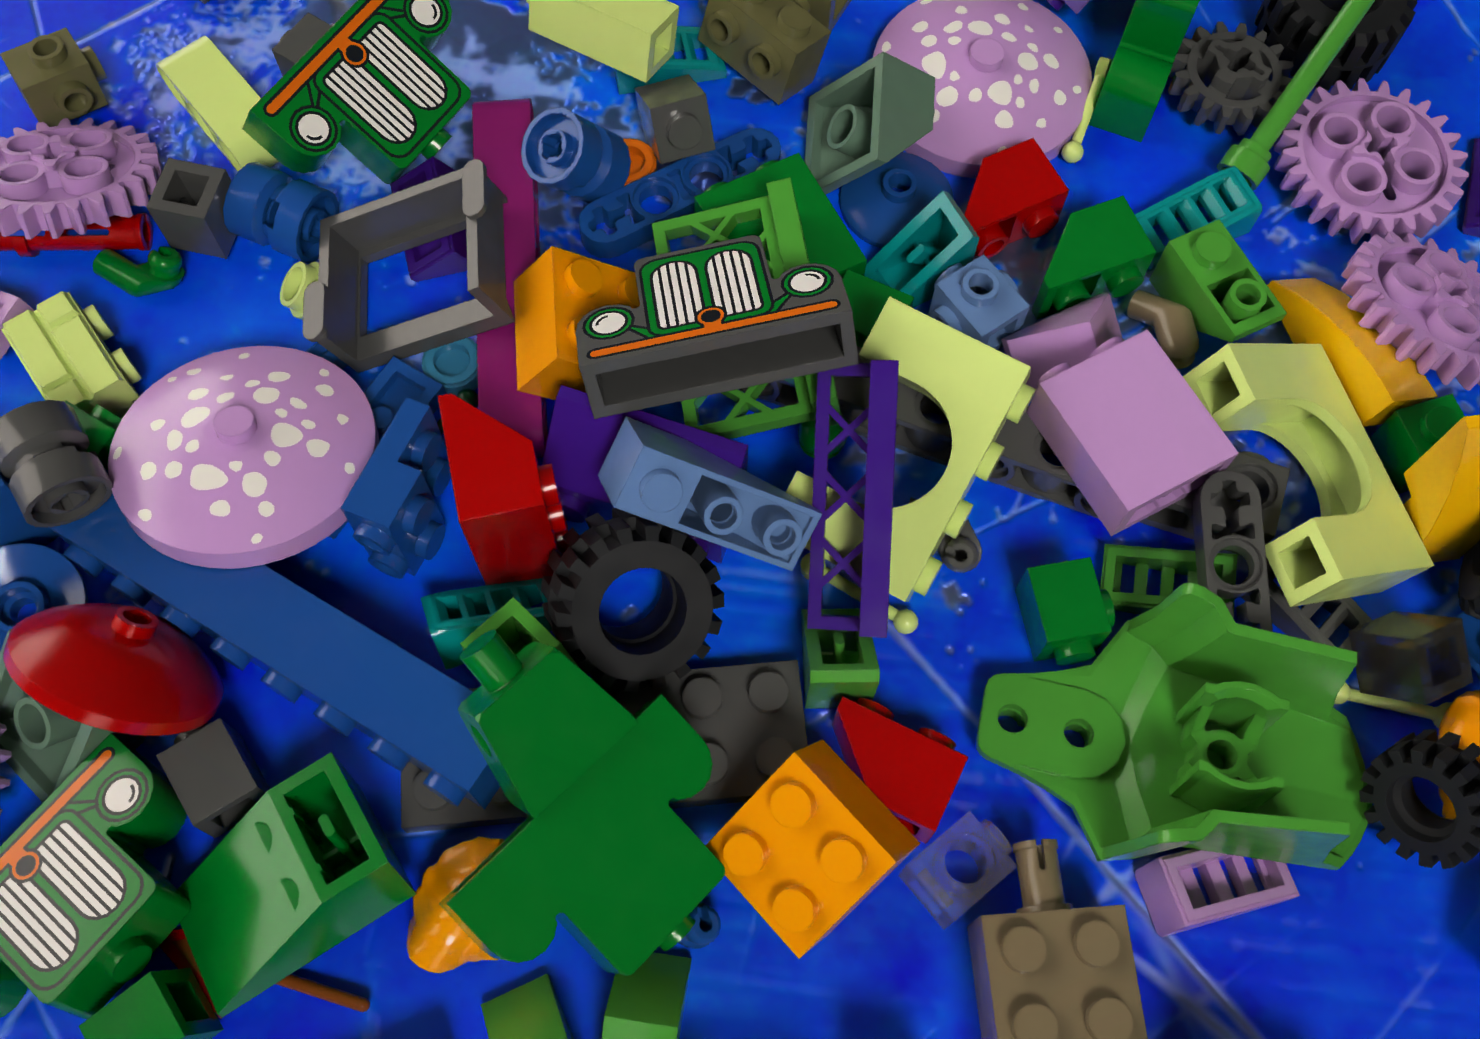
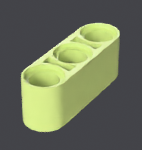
(215, 99)

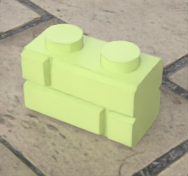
(68, 355)

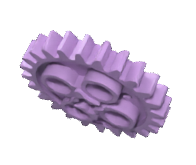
(1370, 162)
(73, 176)
(1419, 304)

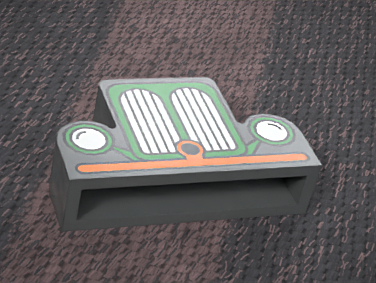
(712, 327)

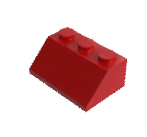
(501, 495)

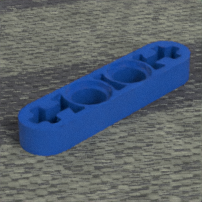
(674, 184)

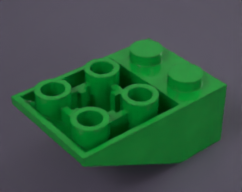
(289, 884)

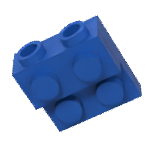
(394, 494)

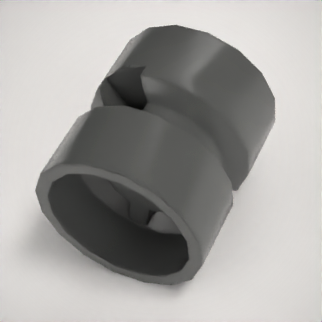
(50, 465)

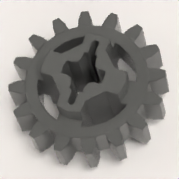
(1228, 77)

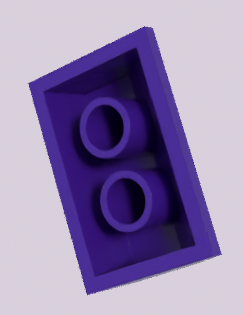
(580, 445)

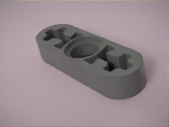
(1248, 518)

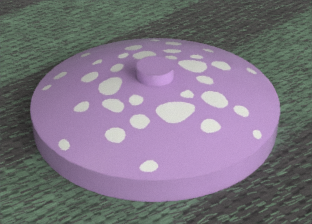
(999, 77)
(242, 456)

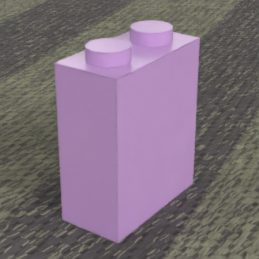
(1129, 430)

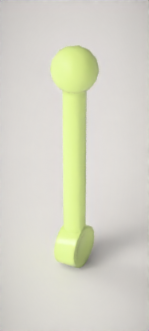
(1073, 150)
(904, 620)
(1410, 708)

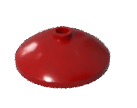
(114, 669)

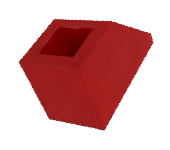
(1014, 197)
(902, 767)

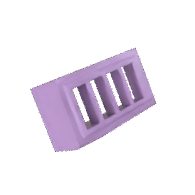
(1177, 900)

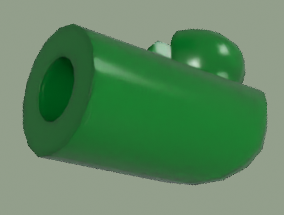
(159, 274)

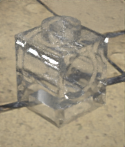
(934, 886)

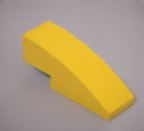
(1367, 371)
(1447, 492)

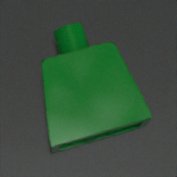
(537, 719)

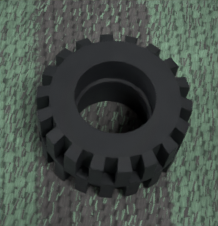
(1303, 22)
(661, 639)

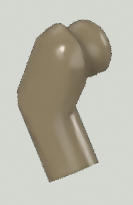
(1172, 325)

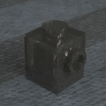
(1411, 656)

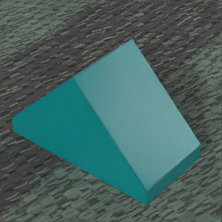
(925, 249)

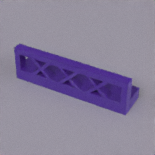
(878, 499)

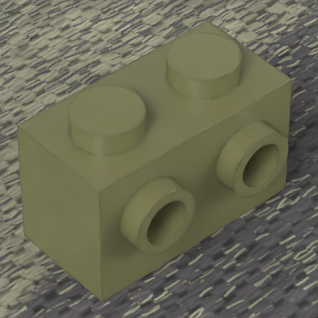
(766, 42)

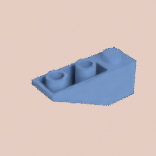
(704, 495)

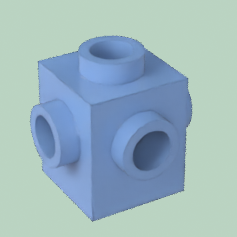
(979, 302)

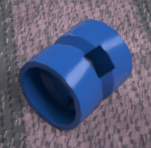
(574, 155)
(278, 210)

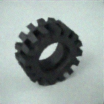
(1403, 813)

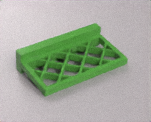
(786, 249)

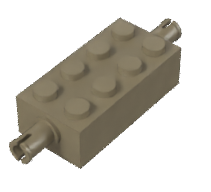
(1054, 965)

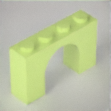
(619, 33)
(977, 394)
(1296, 398)

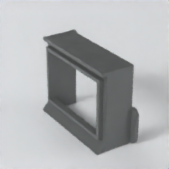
(403, 220)

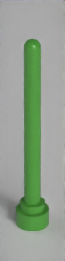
(1253, 154)

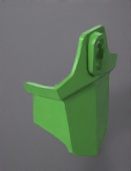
(1192, 739)

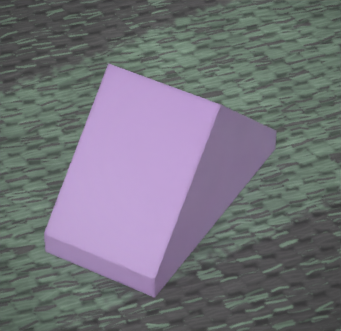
(1064, 336)

